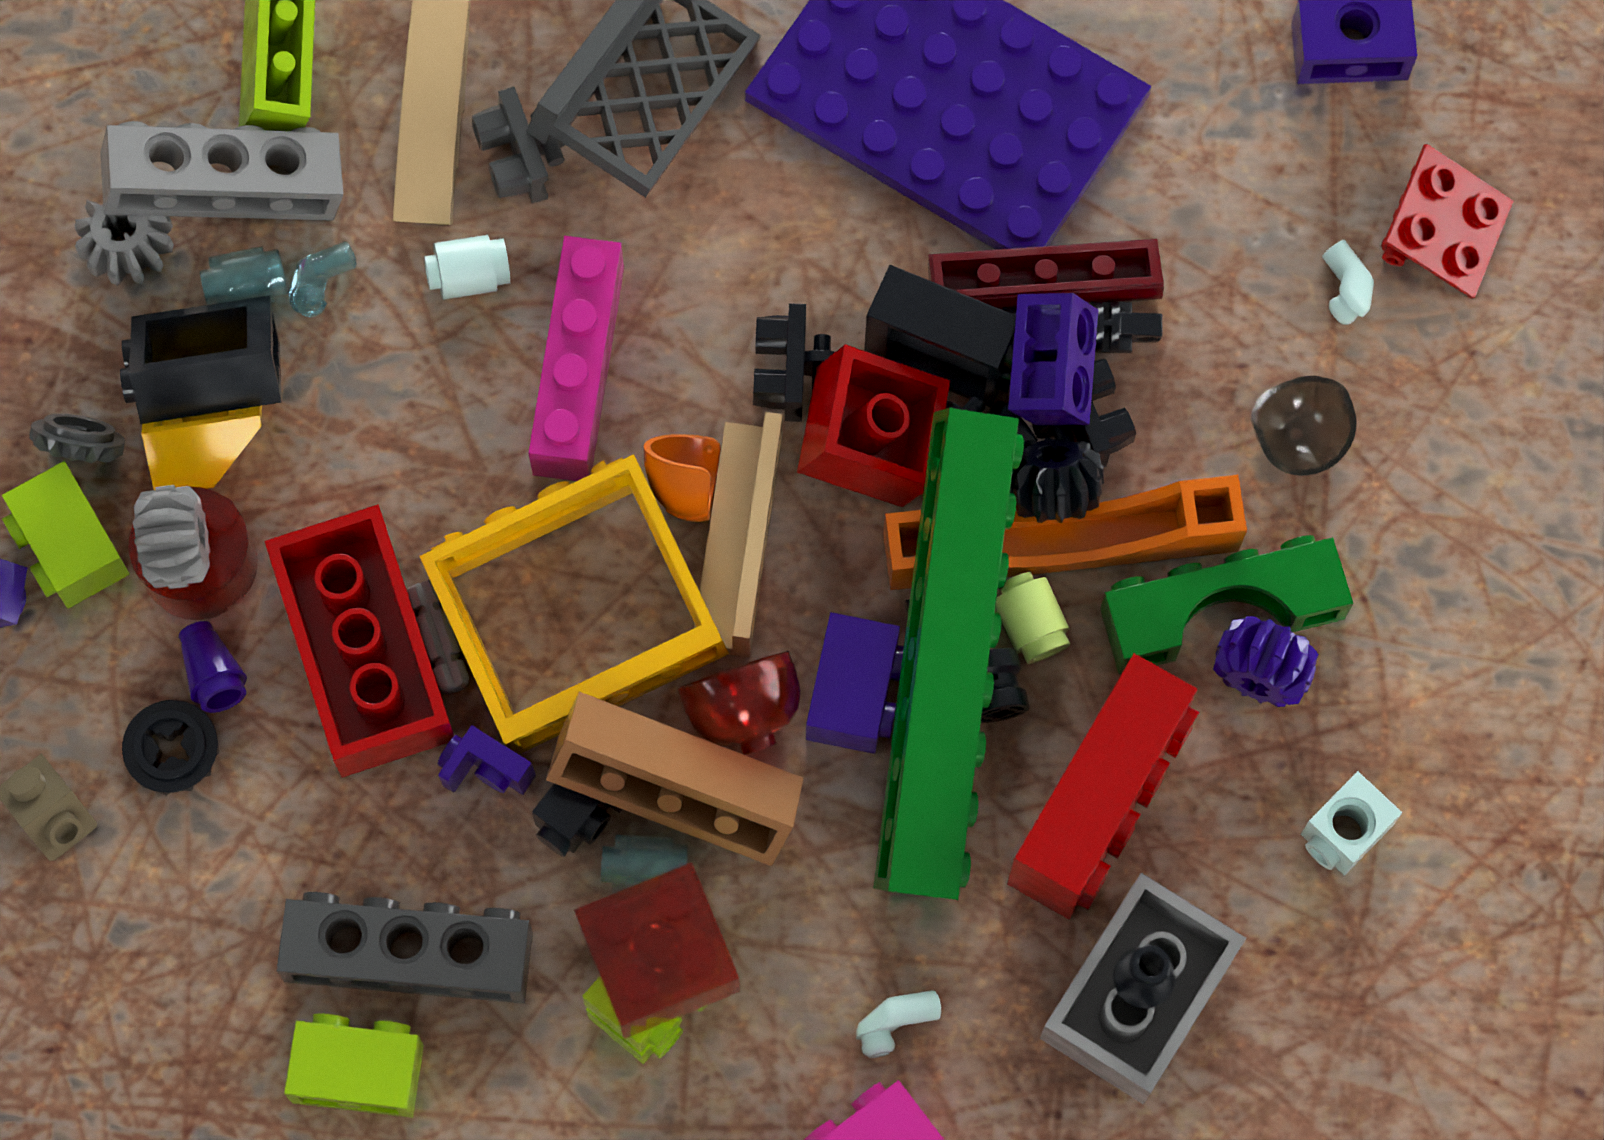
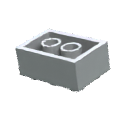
(1129, 1042)

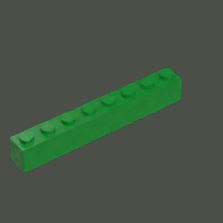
(948, 654)

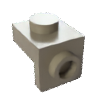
(46, 808)

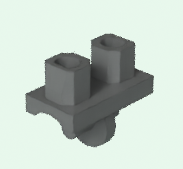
(525, 169)

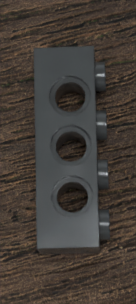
(495, 976)

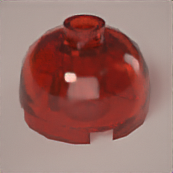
(744, 702)

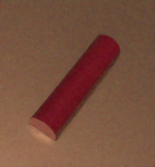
(1090, 270)

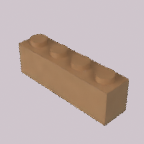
(675, 779)

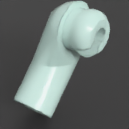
(1355, 284)
(890, 1015)

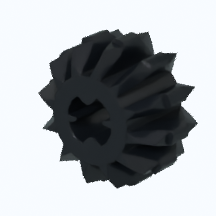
(1057, 480)

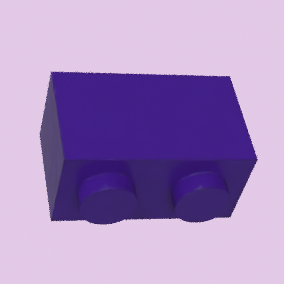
(854, 684)

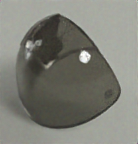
(1305, 424)

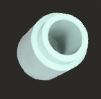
(467, 266)

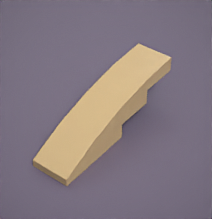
(431, 111)

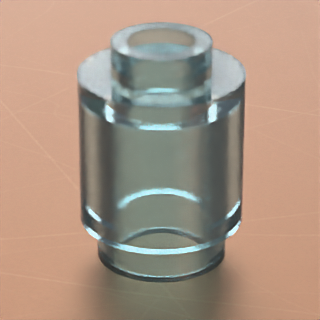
(244, 276)
(639, 859)

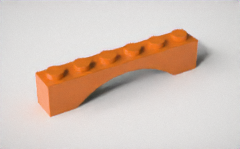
(1150, 526)

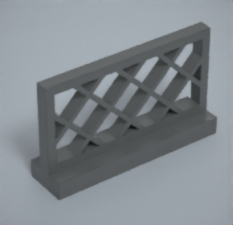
(599, 60)

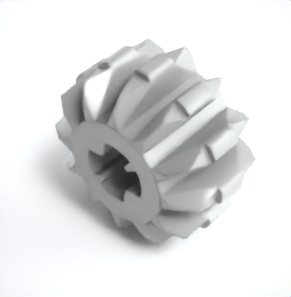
(123, 256)
(171, 536)

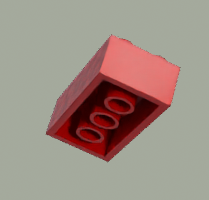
(359, 641)
(1106, 778)

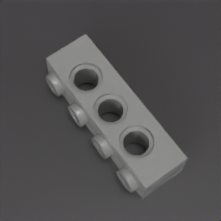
(197, 190)

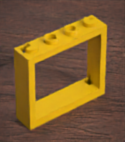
(515, 527)

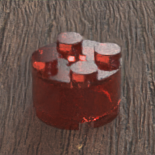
(231, 564)

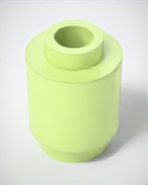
(1032, 617)

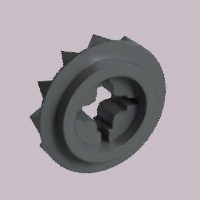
(77, 438)

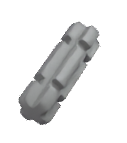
(438, 639)

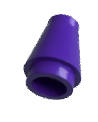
(210, 668)

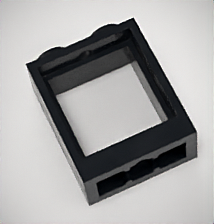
(942, 334)
(202, 360)

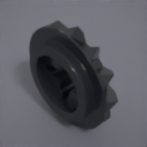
(169, 720)

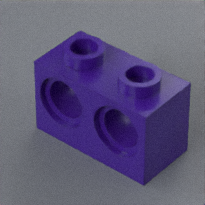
(1053, 359)

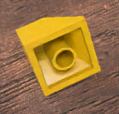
(198, 447)

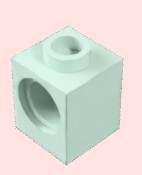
(1367, 807)

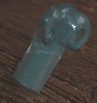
(312, 275)

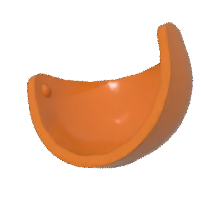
(683, 474)

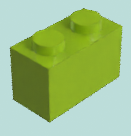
(65, 536)
(354, 1066)

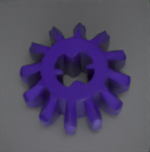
(1265, 661)

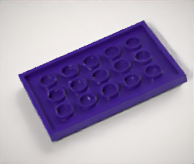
(954, 107)

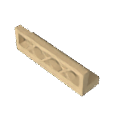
(740, 529)

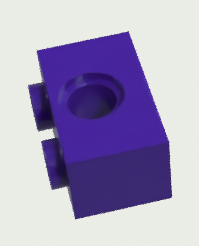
(1329, 56)

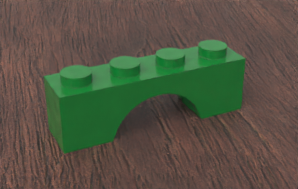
(1296, 585)

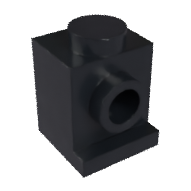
(569, 819)

